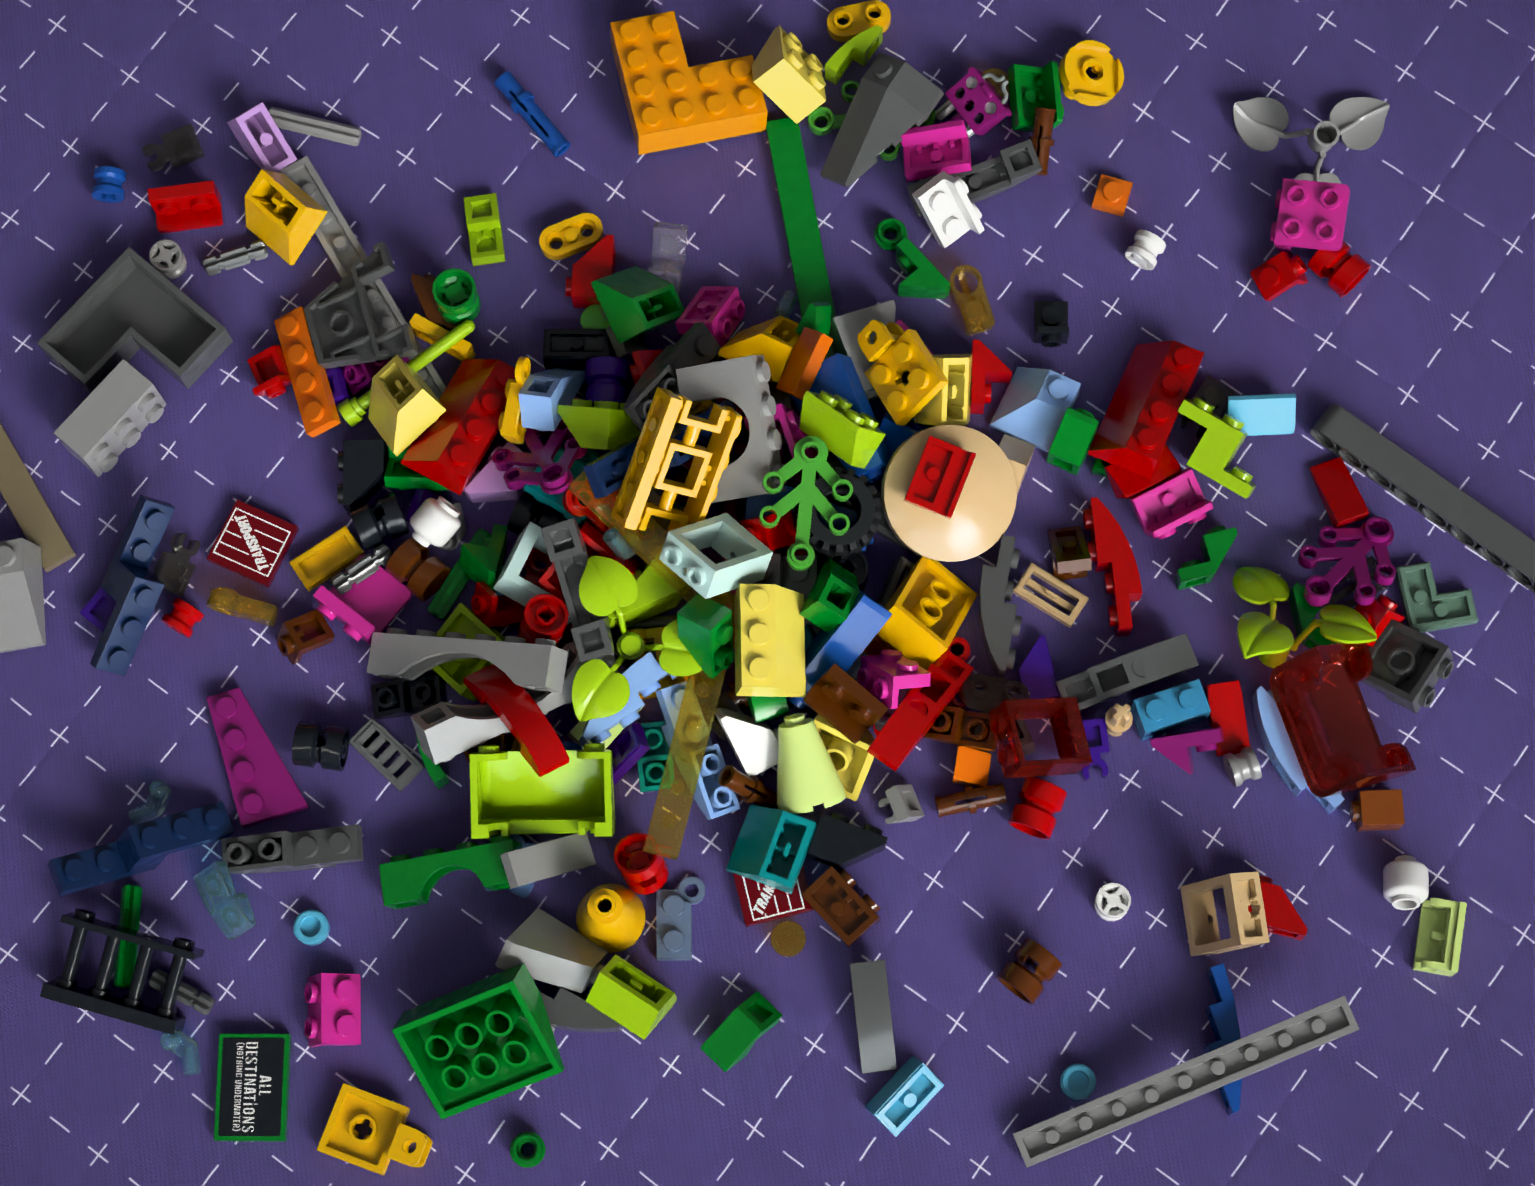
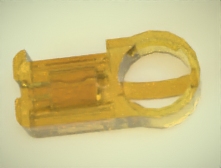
(975, 305)
(241, 606)

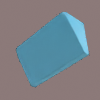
(1264, 413)
(904, 1095)

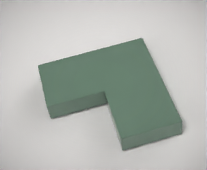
(1425, 608)

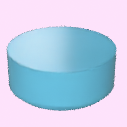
(311, 927)
(1077, 1081)

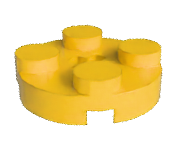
(1079, 85)

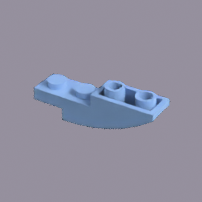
(642, 679)
(1280, 750)
(709, 795)

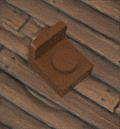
(303, 635)

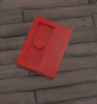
(939, 477)

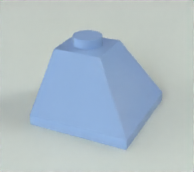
(1035, 405)

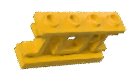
(654, 456)

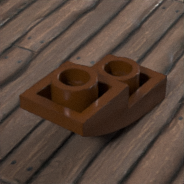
(963, 729)

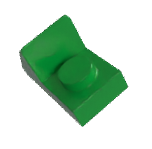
(925, 278)
(486, 561)

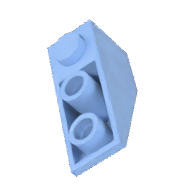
(544, 393)

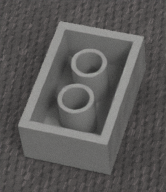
(111, 418)

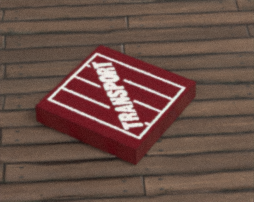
(252, 543)
(766, 904)

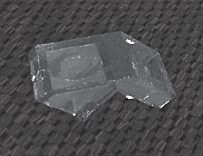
(669, 253)

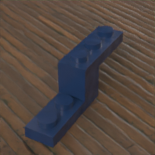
(609, 470)
(132, 585)
(140, 848)

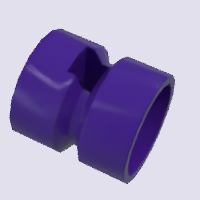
(606, 379)

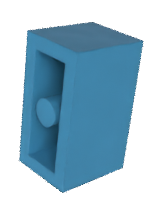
(1170, 709)

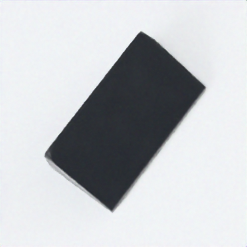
(574, 347)

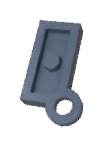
(675, 921)

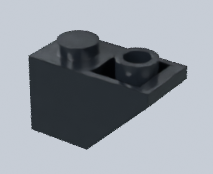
(363, 471)
(844, 844)

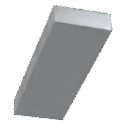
(547, 859)

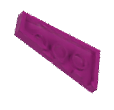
(253, 766)

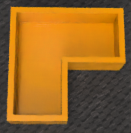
(676, 102)

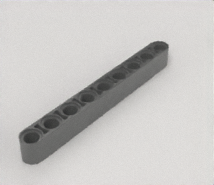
(1427, 493)

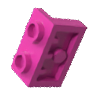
(717, 308)

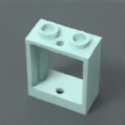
(744, 553)
(509, 581)

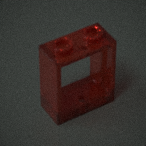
(1064, 717)

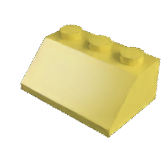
(769, 641)

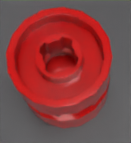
(1340, 268)
(544, 618)
(1038, 806)
(641, 870)

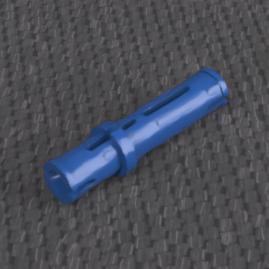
(523, 103)

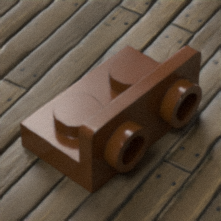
(844, 703)
(841, 906)

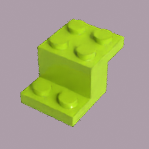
(1218, 446)

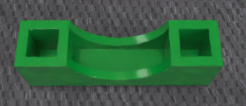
(411, 880)

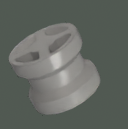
(162, 253)
(1242, 766)

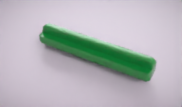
(453, 583)
(130, 918)

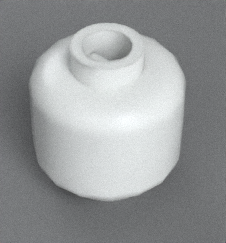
(435, 522)
(1405, 883)

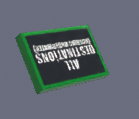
(252, 1087)

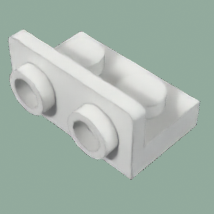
(948, 208)

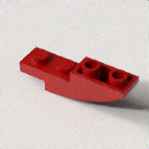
(1113, 553)
(919, 711)

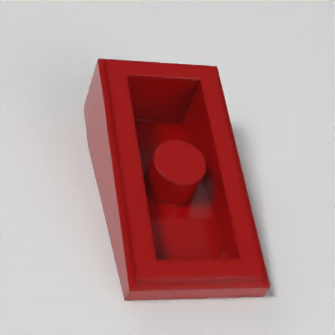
(1339, 493)
(1228, 711)

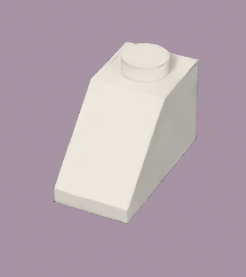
(751, 742)

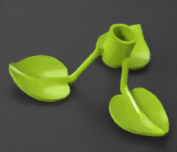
(1273, 641)
(596, 687)

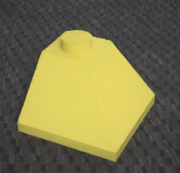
(849, 759)

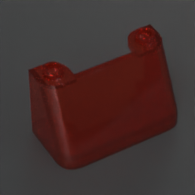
(1331, 721)

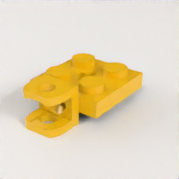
(893, 354)
(388, 1138)

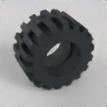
(863, 530)

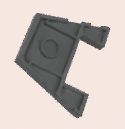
(344, 322)

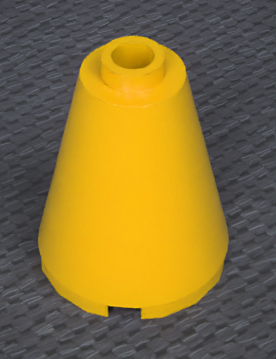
(617, 927)

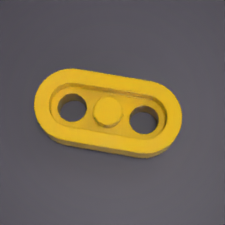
(858, 19)
(570, 235)

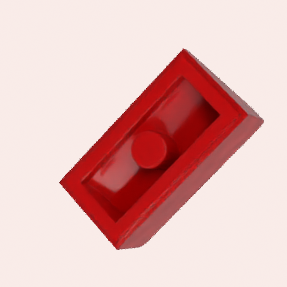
(1128, 483)

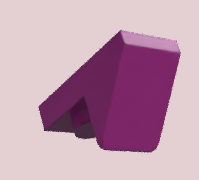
(1177, 746)

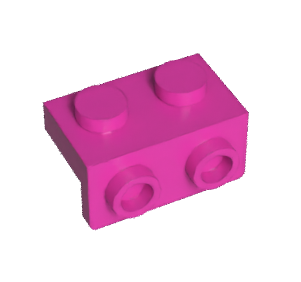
(936, 149)
(1170, 504)
(888, 673)
(333, 1009)

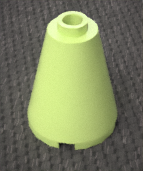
(805, 768)

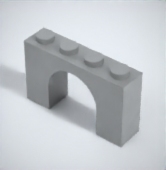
(746, 384)

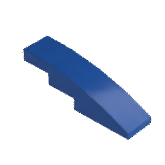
(1225, 1029)

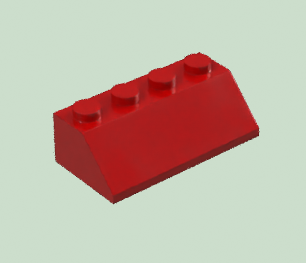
(1146, 406)
(462, 435)

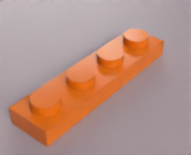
(306, 375)

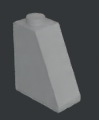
(844, 333)
(553, 953)

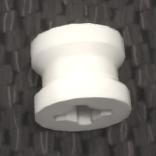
(1145, 250)
(1116, 896)

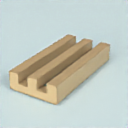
(1044, 606)

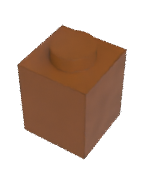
(1377, 810)

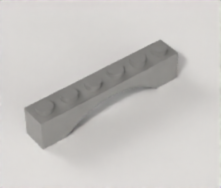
(409, 656)
(454, 728)

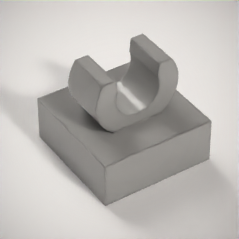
(903, 803)

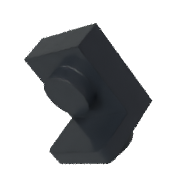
(1051, 323)

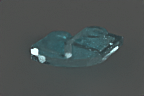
(228, 909)

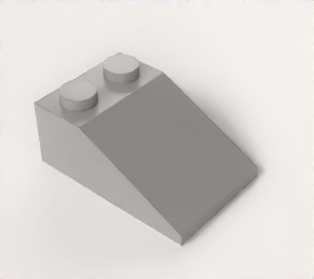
(21, 596)

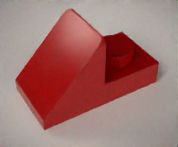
(985, 368)

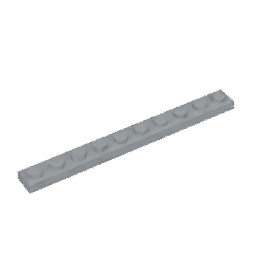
(345, 250)
(1186, 1081)

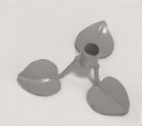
(1354, 119)

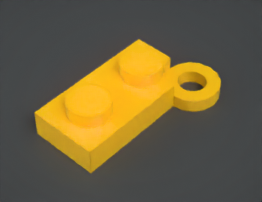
(510, 420)

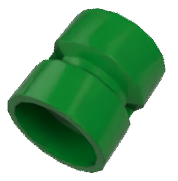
(456, 296)

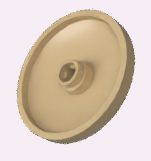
(981, 510)

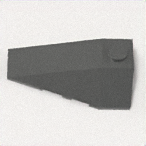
(883, 109)

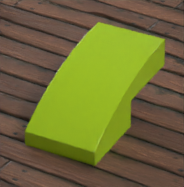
(857, 49)
(484, 229)

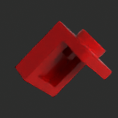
(1279, 274)
(270, 372)
(495, 609)
(1380, 614)

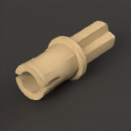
(1118, 719)

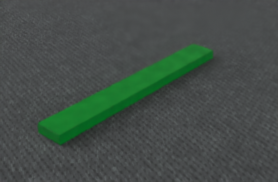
(799, 215)

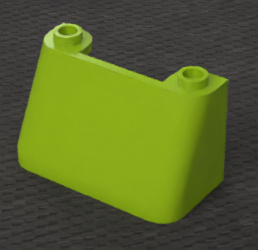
(515, 800)

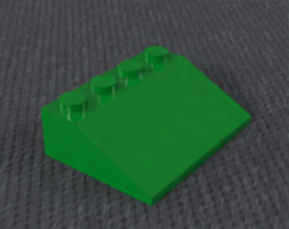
(480, 1041)

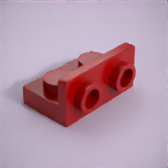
(186, 206)

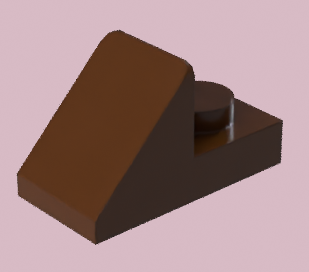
(1069, 553)

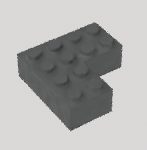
(132, 311)

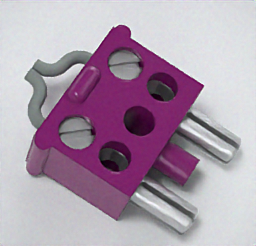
(984, 97)

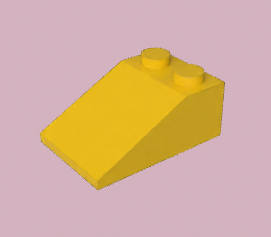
(926, 612)

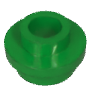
(889, 225)
(516, 1149)

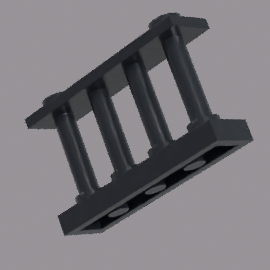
(98, 997)

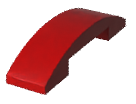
(521, 716)

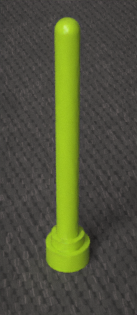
(354, 409)

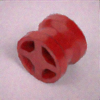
(182, 617)

